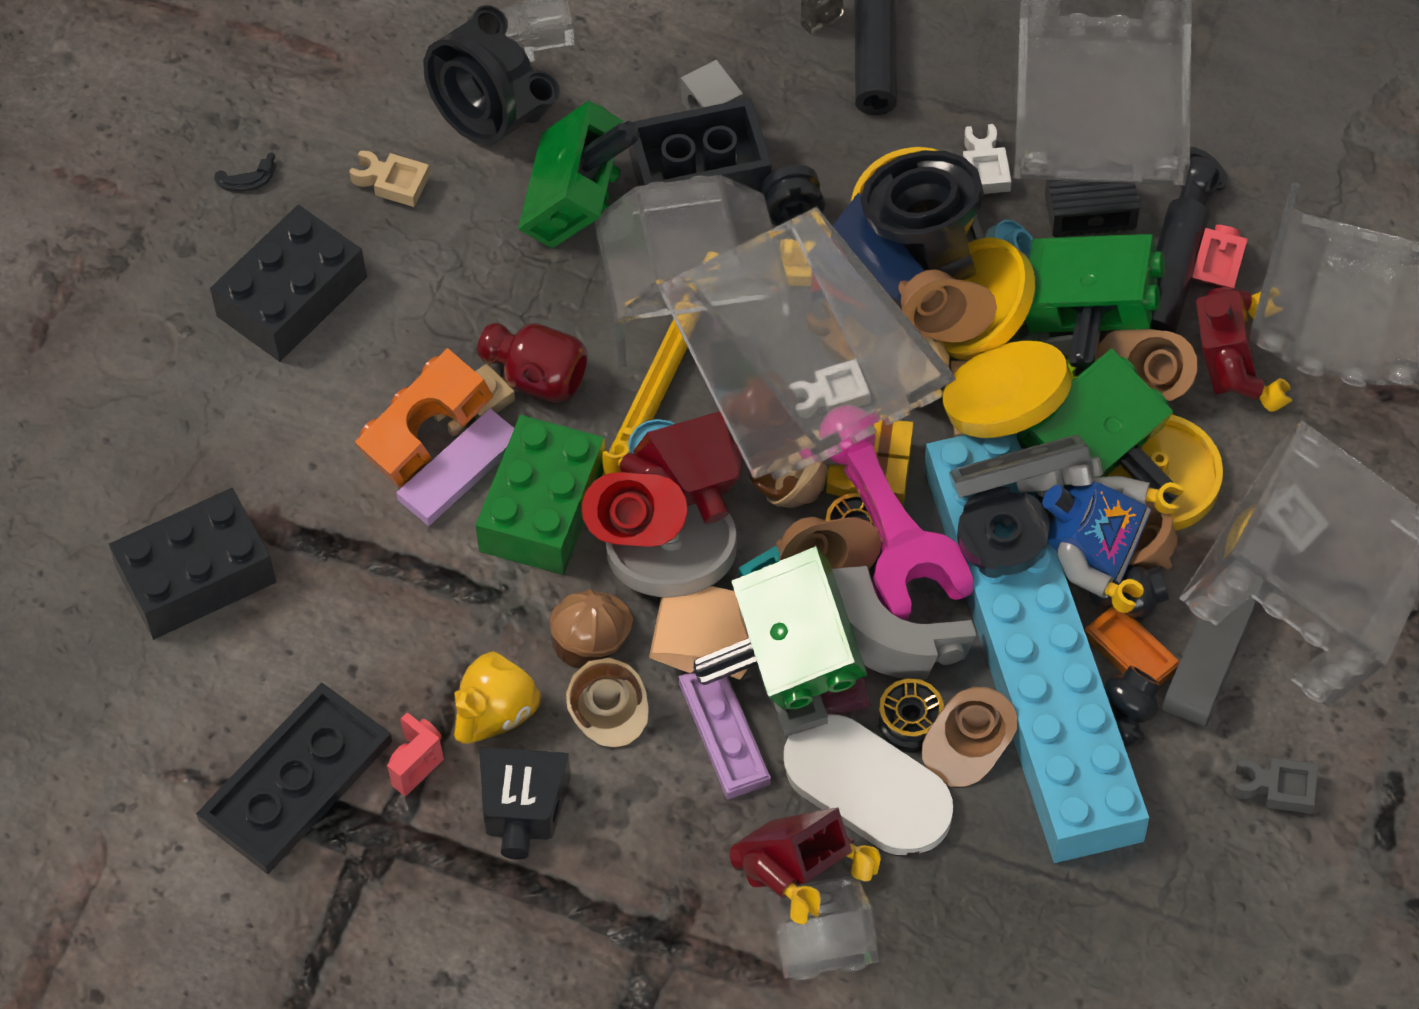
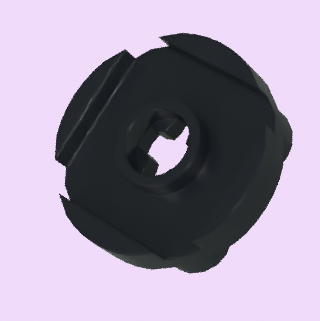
(1000, 555)

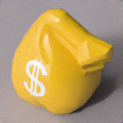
(493, 698)

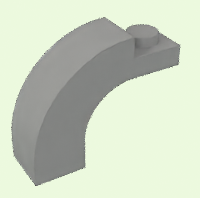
(892, 643)

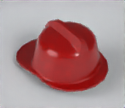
(634, 509)

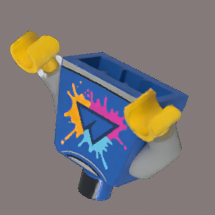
(1099, 530)

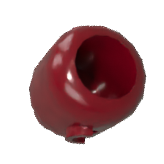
(536, 359)

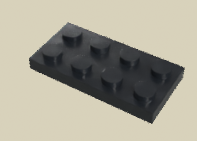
(294, 778)

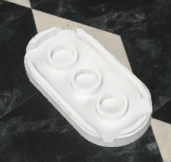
(872, 783)

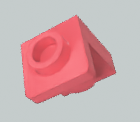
(1220, 257)
(417, 759)

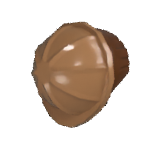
(589, 627)

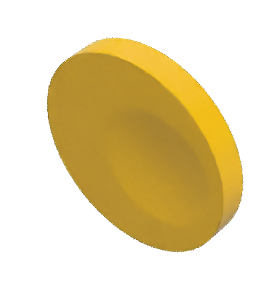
(1011, 281)
(1007, 389)
(1189, 460)

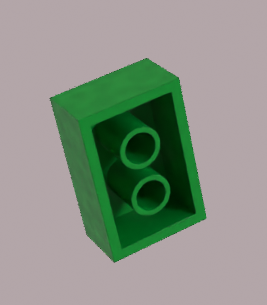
(539, 494)

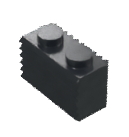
(1091, 206)

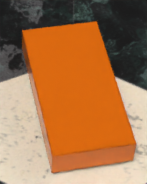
(1128, 643)

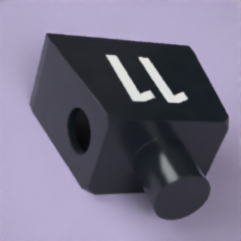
(522, 795)

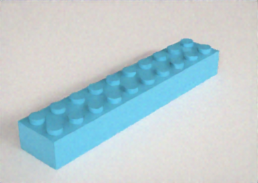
(1050, 676)

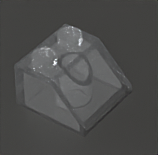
(836, 939)

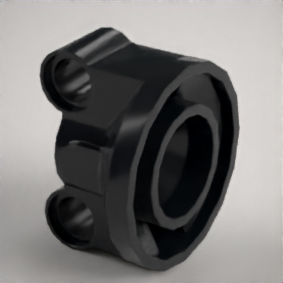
(486, 79)
(926, 205)

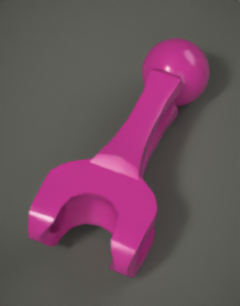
(904, 546)

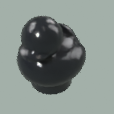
(1154, 591)
(1134, 697)

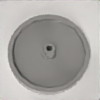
(681, 566)

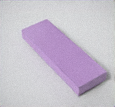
(457, 468)
(725, 735)

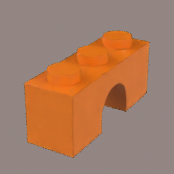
(443, 388)

